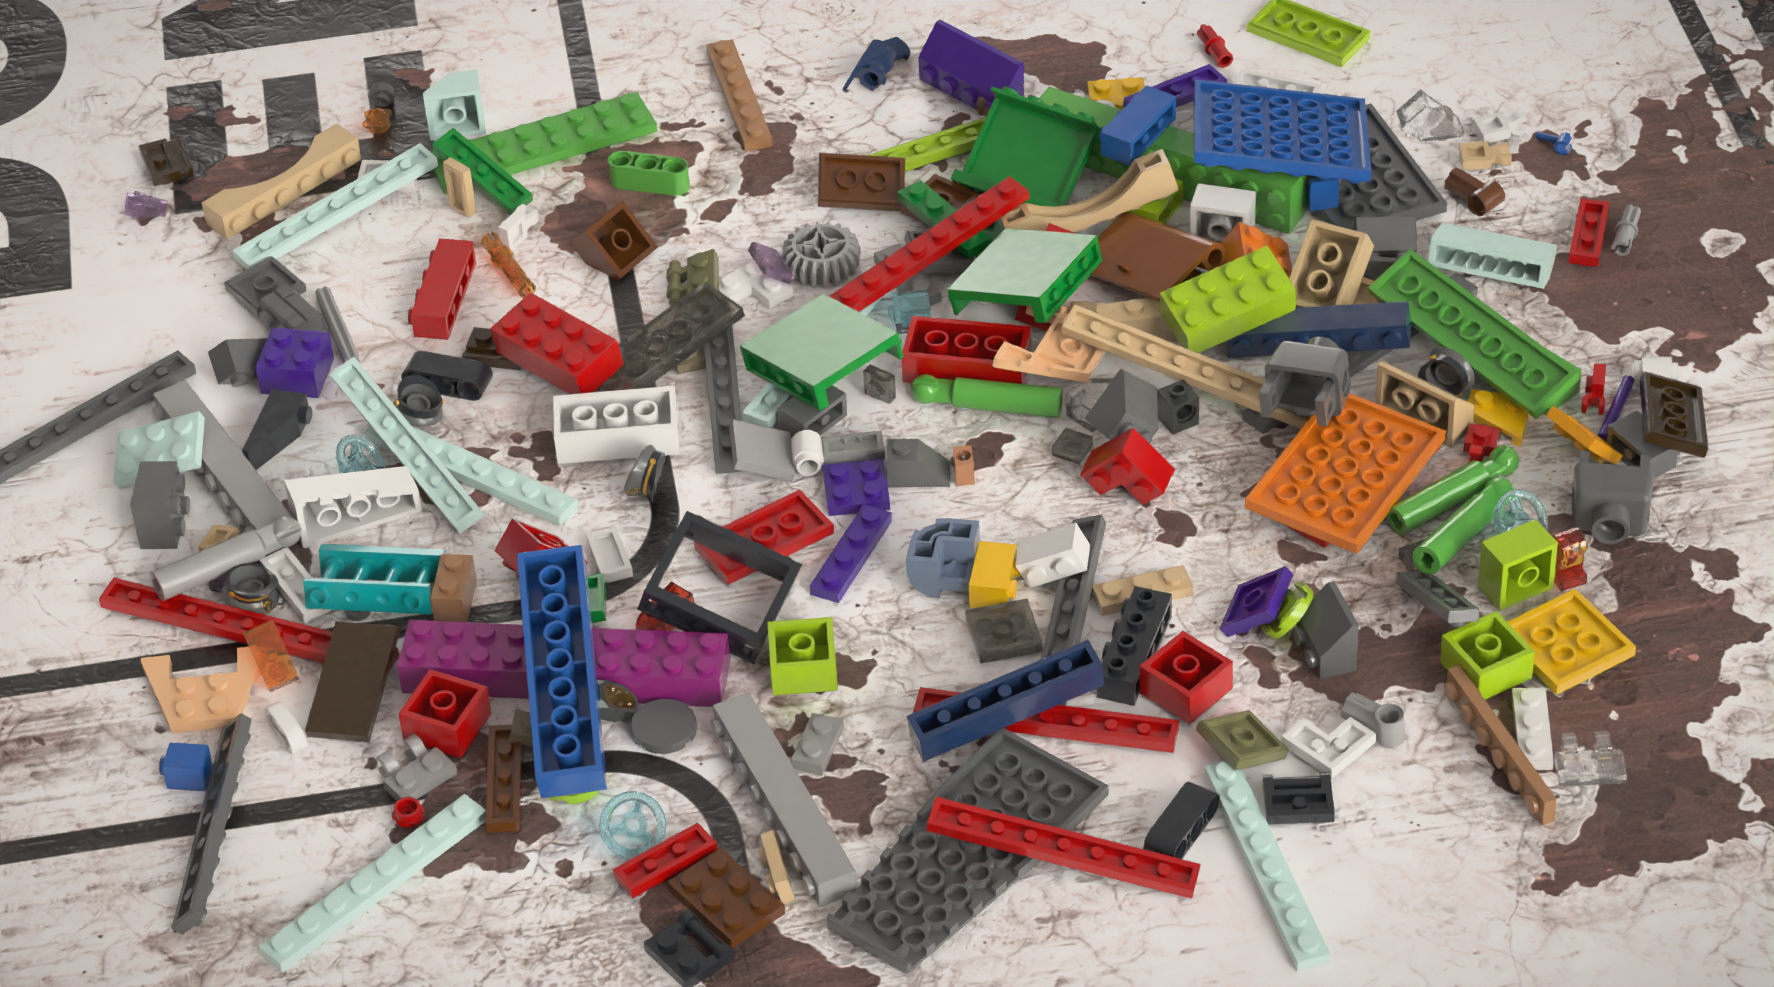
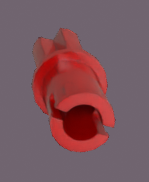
(1215, 46)

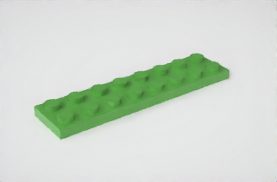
(563, 135)
(1487, 340)

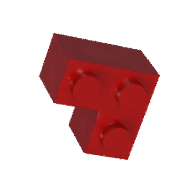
(1128, 462)

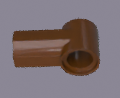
(1478, 195)

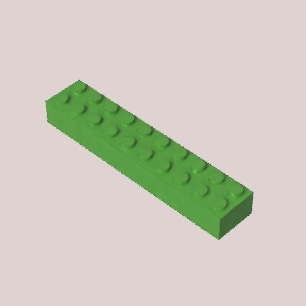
(1278, 194)

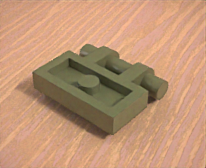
(699, 268)

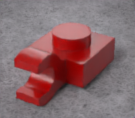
(1595, 390)
(1480, 441)

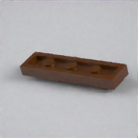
(503, 781)

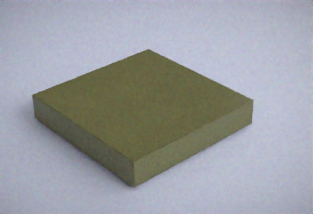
(1242, 740)

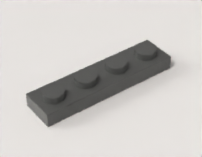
(1438, 597)

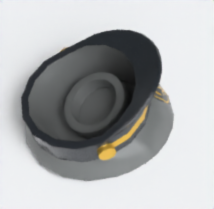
(1448, 371)
(419, 401)
(645, 473)
(251, 588)

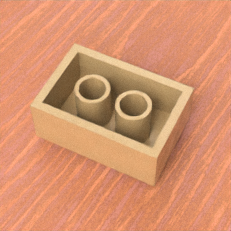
(1330, 265)

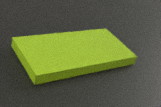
(1309, 31)

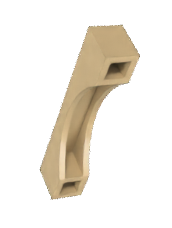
(1143, 182)
(241, 207)

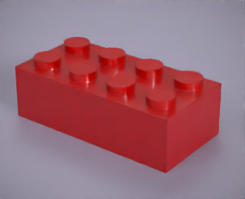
(556, 346)
(960, 349)

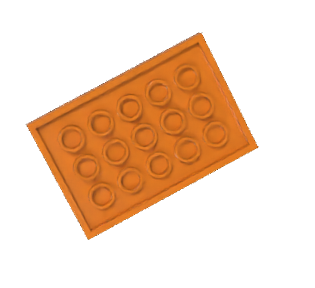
(1345, 475)

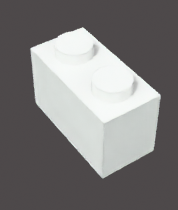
(1052, 555)

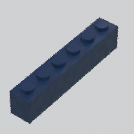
(1349, 326)
(1005, 700)

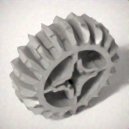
(821, 253)

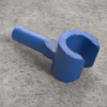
(1561, 143)

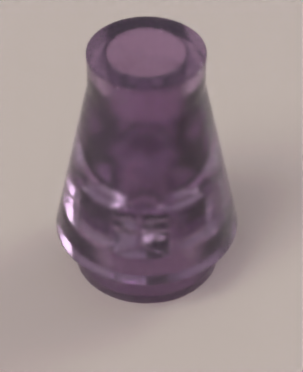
(144, 206)

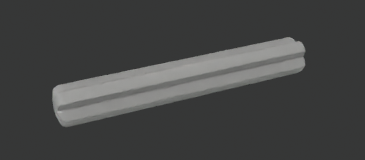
(336, 324)

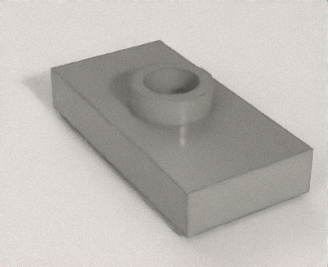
(853, 447)

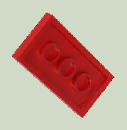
(779, 526)

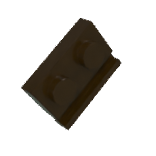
(165, 161)
(482, 349)

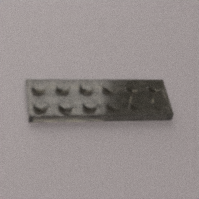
(673, 337)

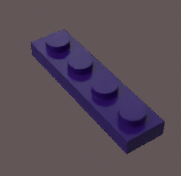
(1183, 85)
(850, 553)

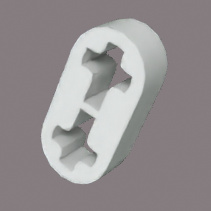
(285, 727)

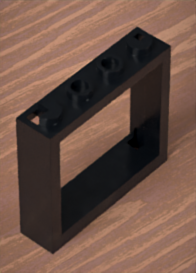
(694, 618)

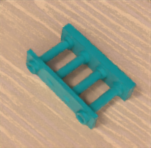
(373, 563)

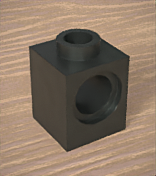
(1178, 406)

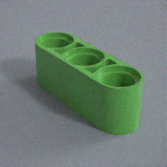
(648, 173)

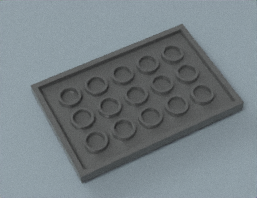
(1395, 186)

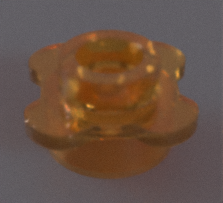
(377, 120)

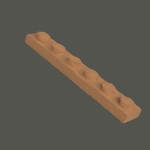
(739, 95)
(1503, 748)

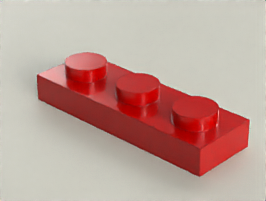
(1589, 232)
(664, 860)

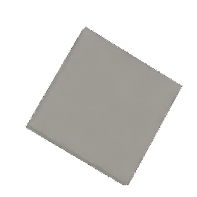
(761, 450)

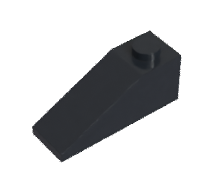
(277, 426)

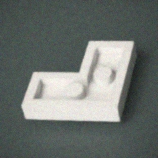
(751, 281)
(1331, 751)

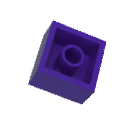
(295, 361)

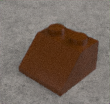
(614, 242)

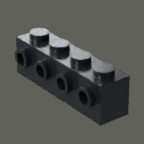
(1133, 642)

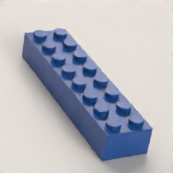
(561, 672)

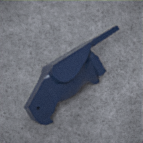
(878, 61)

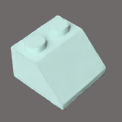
(455, 104)

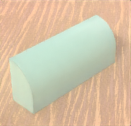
(1492, 255)

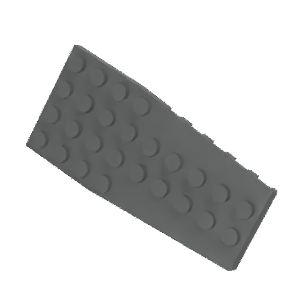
(940, 883)

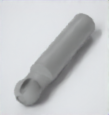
(222, 557)

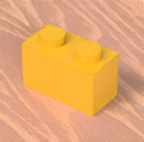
(993, 574)

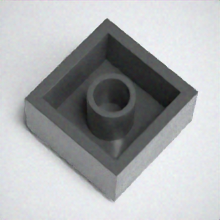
(159, 505)

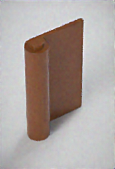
(1152, 255)

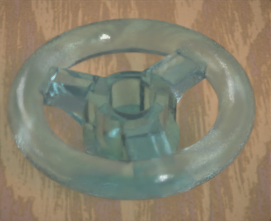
(357, 460)
(1516, 516)
(636, 813)

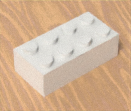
(615, 424)

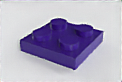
(855, 484)
(1256, 602)

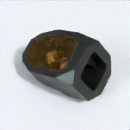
(616, 701)

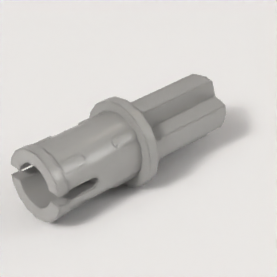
(1626, 230)

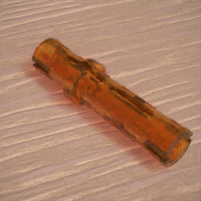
(502, 258)

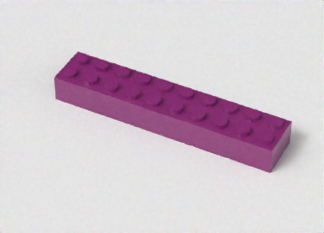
(648, 662)

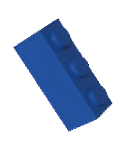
(1138, 125)

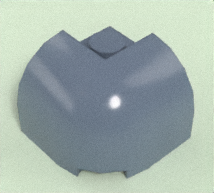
(943, 556)

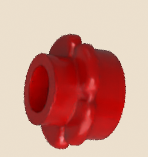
(408, 812)

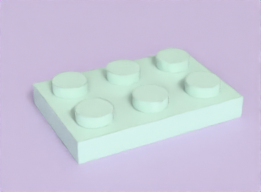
(165, 440)

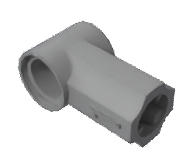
(1384, 719)

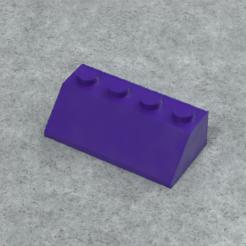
(967, 66)

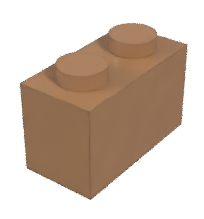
(454, 588)

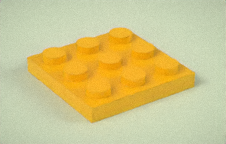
(1571, 641)

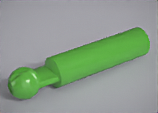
(989, 395)
(1451, 490)
(1460, 527)

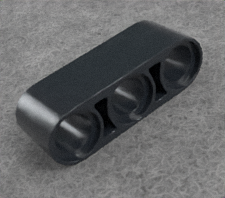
(451, 374)
(1182, 821)

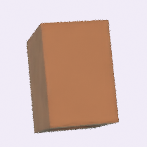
(963, 465)

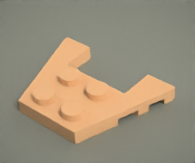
(1055, 355)
(201, 700)

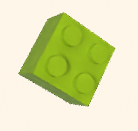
(1517, 564)
(1489, 654)
(802, 656)

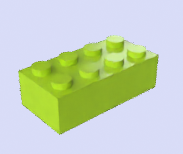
(1228, 300)

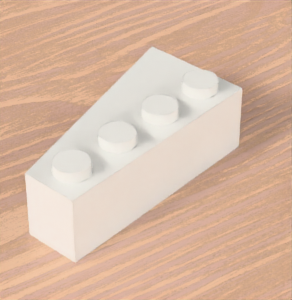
(350, 502)

